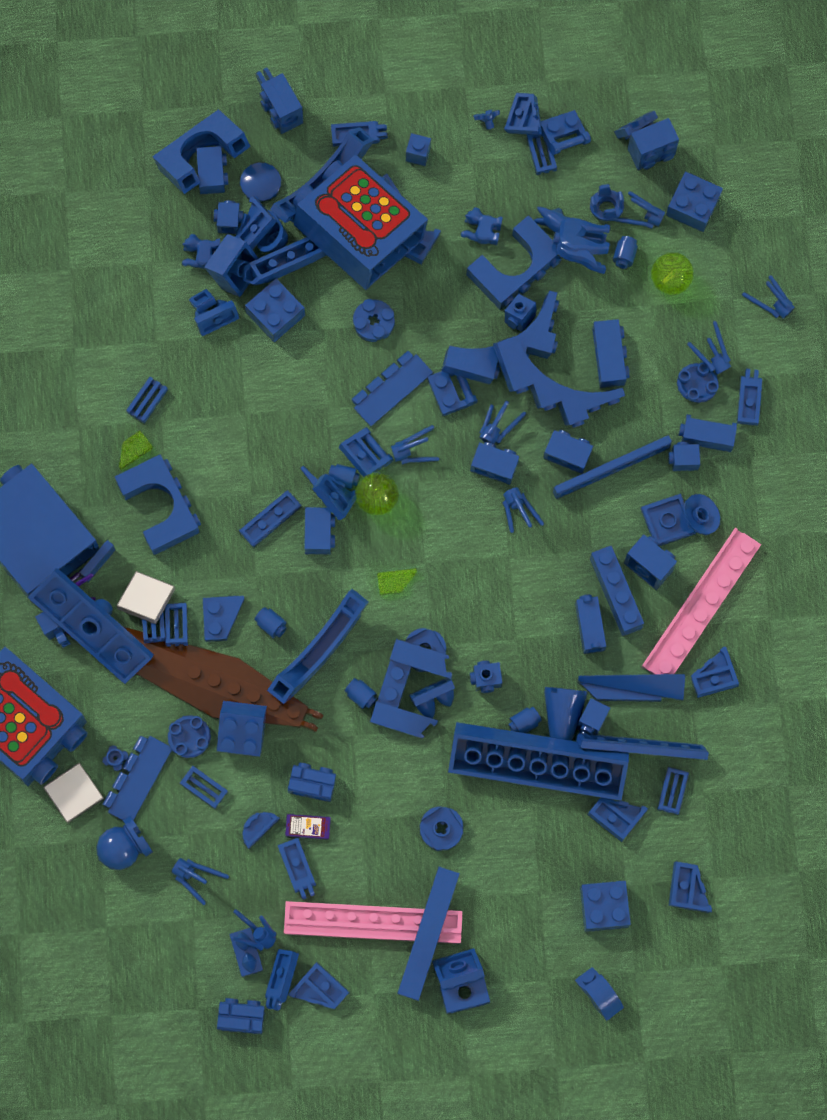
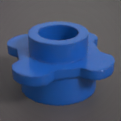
(121, 756)

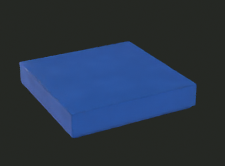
(667, 520)

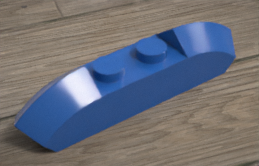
(282, 262)

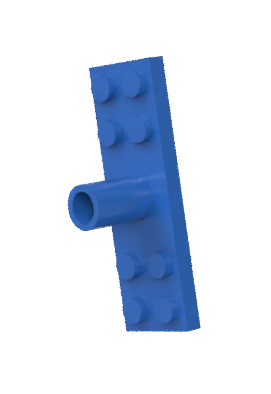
(91, 625)

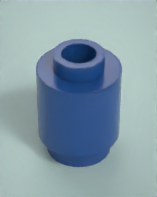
(625, 252)
(345, 475)
(271, 622)
(361, 693)
(525, 720)

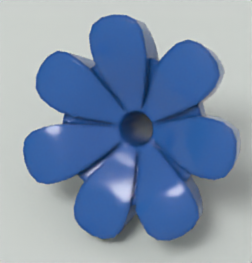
(487, 118)

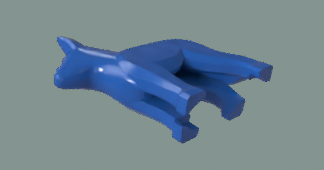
(576, 238)

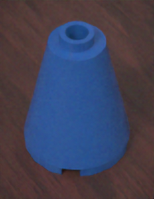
(563, 711)

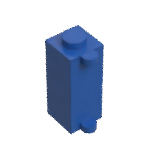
(708, 434)
(590, 624)

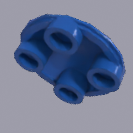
(260, 181)
(697, 382)
(189, 736)

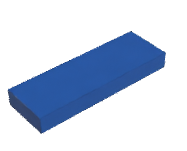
(270, 518)

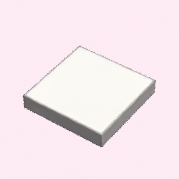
(145, 597)
(73, 793)

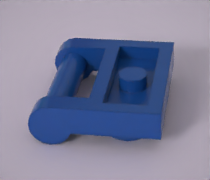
(563, 126)
(446, 394)
(362, 456)

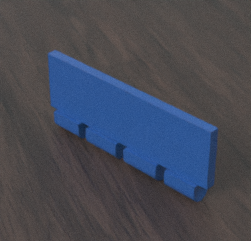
(388, 393)
(137, 784)

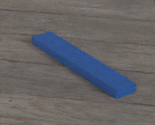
(612, 467)
(642, 746)
(428, 933)

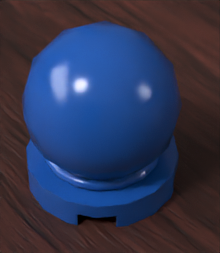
(121, 846)

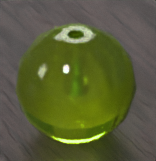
(672, 273)
(377, 493)

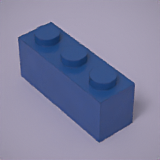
(610, 353)

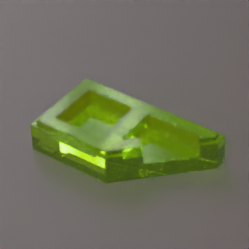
(133, 449)
(394, 581)

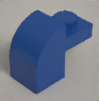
(600, 993)

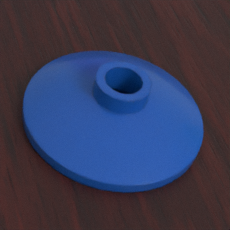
(701, 514)

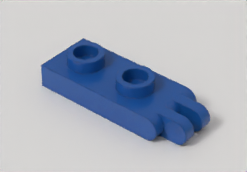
(372, 128)
(749, 398)
(297, 867)
(280, 978)

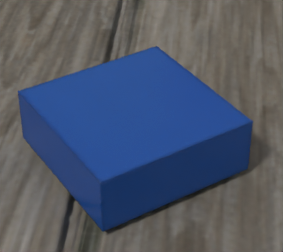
(202, 301)

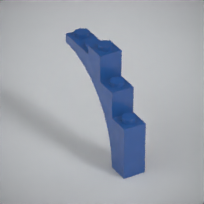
(483, 364)
(521, 373)

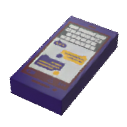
(308, 826)

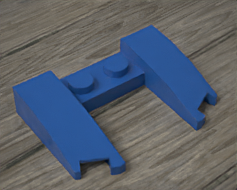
(387, 707)

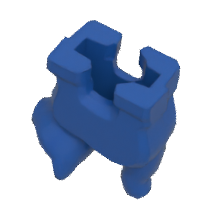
(485, 224)
(204, 250)

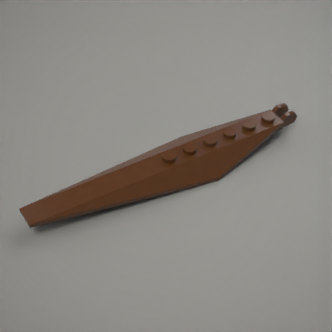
(209, 678)

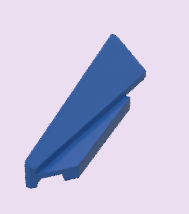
(634, 687)

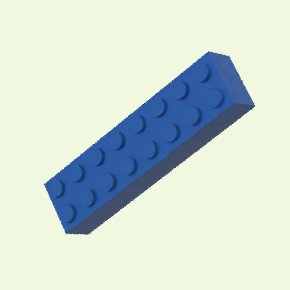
(537, 761)

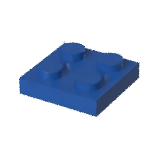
(458, 969)

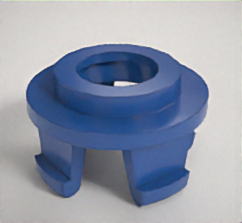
(606, 194)

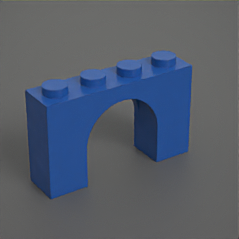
(213, 130)
(503, 288)
(156, 475)

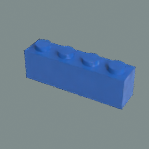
(616, 591)

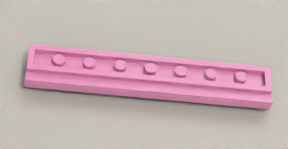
(702, 604)
(364, 922)

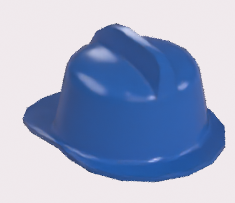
(275, 238)

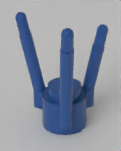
(654, 215)
(783, 306)
(719, 362)
(491, 432)
(401, 449)
(515, 500)
(185, 870)
(263, 936)

